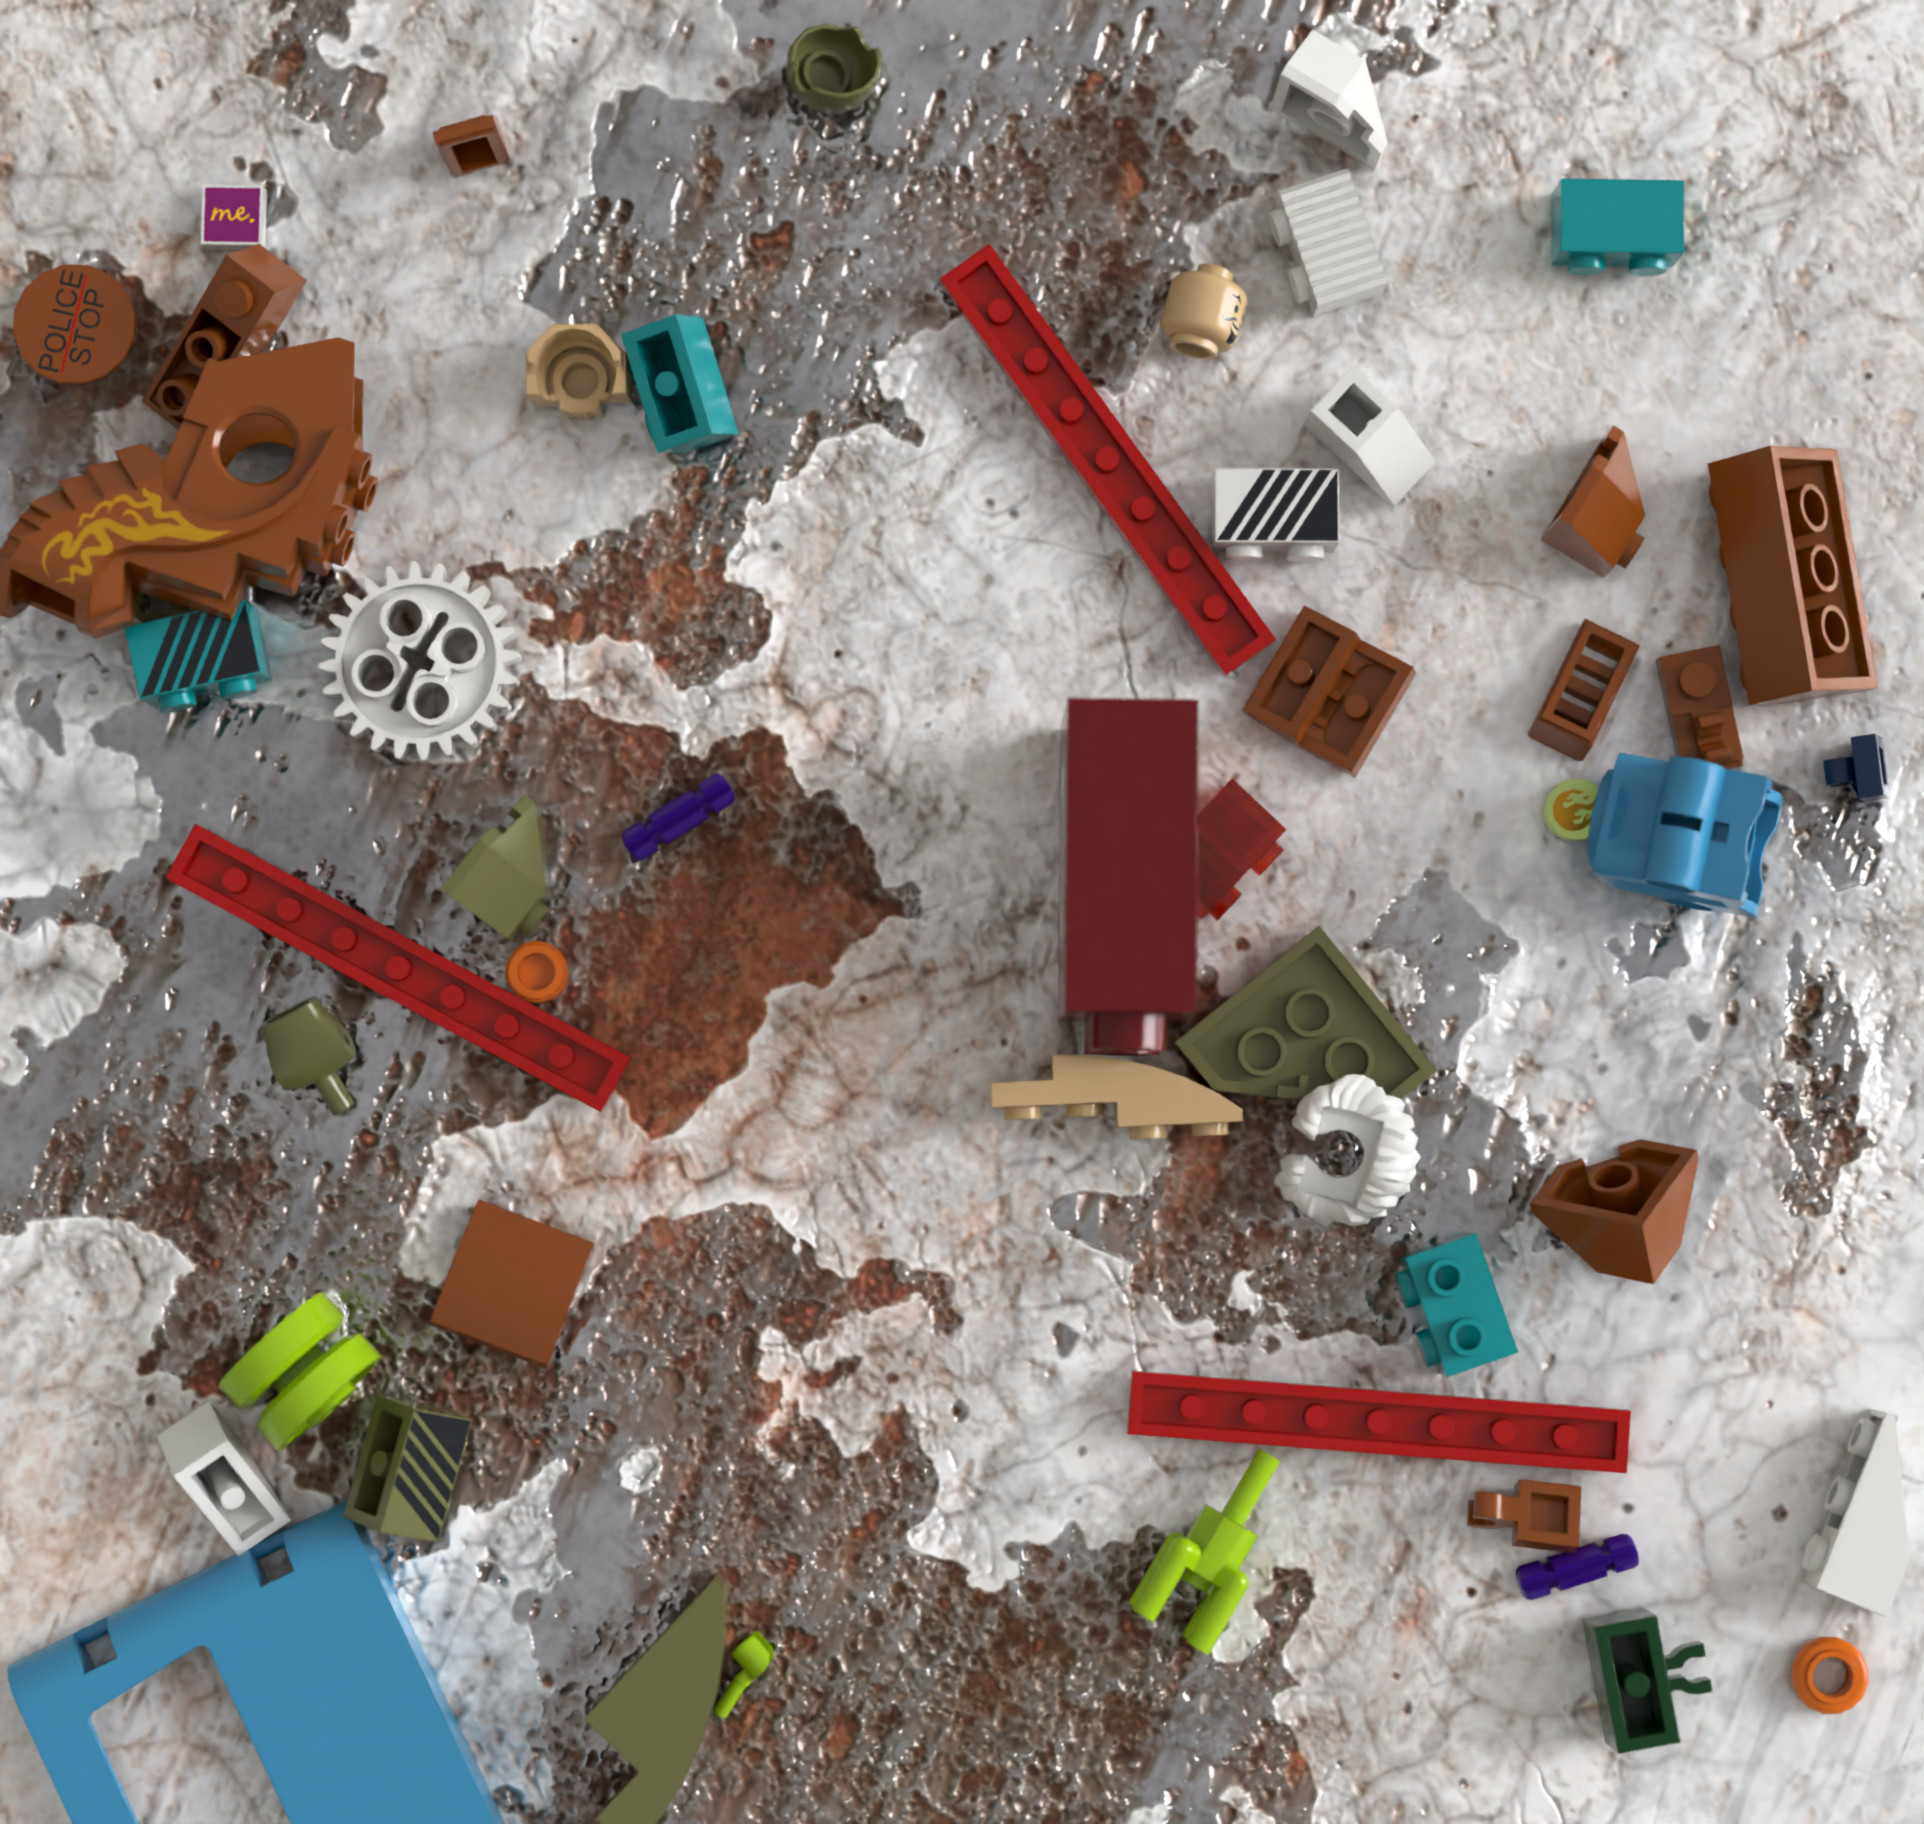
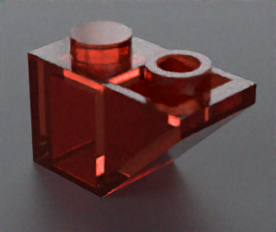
(1231, 839)

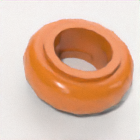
(1855, 1682)

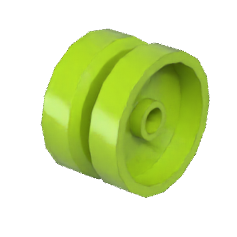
(305, 1376)

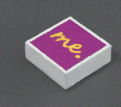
(233, 216)

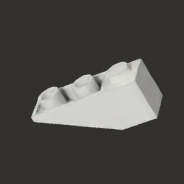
(1866, 1534)

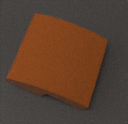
(1329, 691)
(512, 1284)

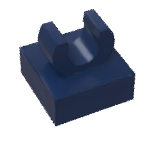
(1865, 768)

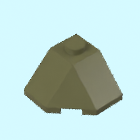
(507, 875)

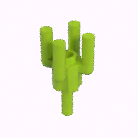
(1208, 1560)

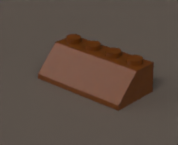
(1791, 575)

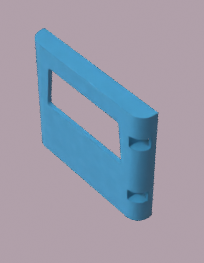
(314, 1668)

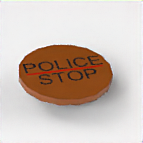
(74, 324)

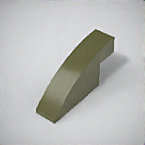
(664, 1707)

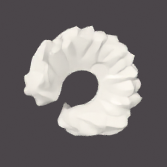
(1387, 1162)

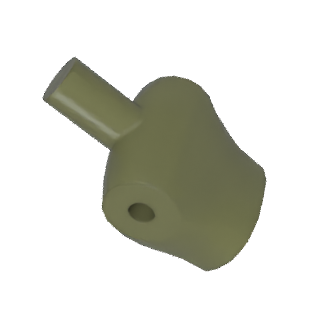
(309, 1048)

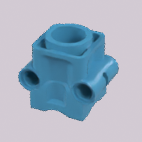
(1684, 832)

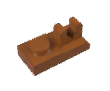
(1700, 706)

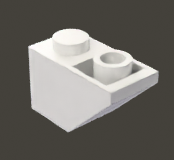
(1370, 436)

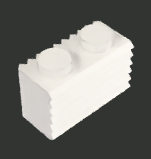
(1328, 243)

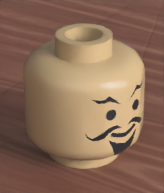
(1203, 312)

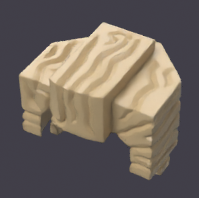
(577, 371)

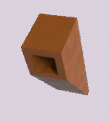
(230, 321)

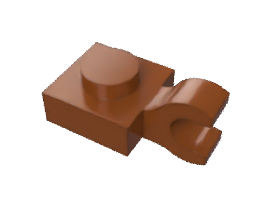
(1539, 1512)

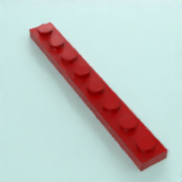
(1107, 460)
(398, 968)
(1378, 1421)

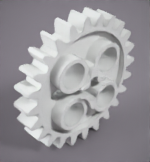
(370, 638)

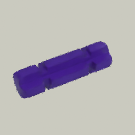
(678, 817)
(1577, 1568)

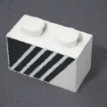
(1274, 513)

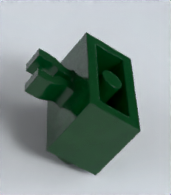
(1634, 1679)

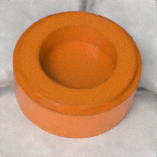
(537, 972)

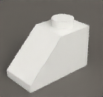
(222, 1478)

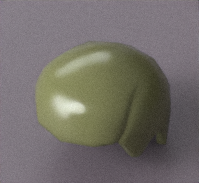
(832, 68)

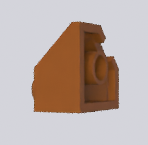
(1601, 510)
(1624, 1211)

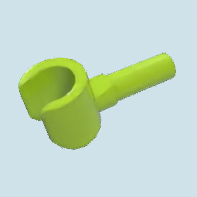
(754, 1657)

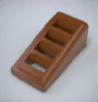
(472, 145)
(1566, 725)

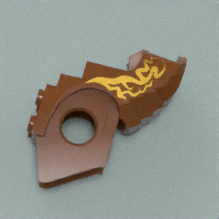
(187, 523)

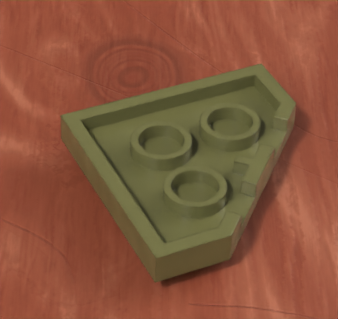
(1303, 1029)

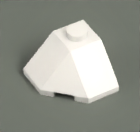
(1332, 97)

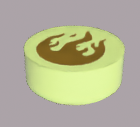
(1570, 809)

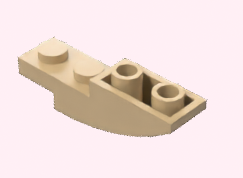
(1142, 1097)

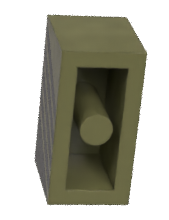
(407, 1468)

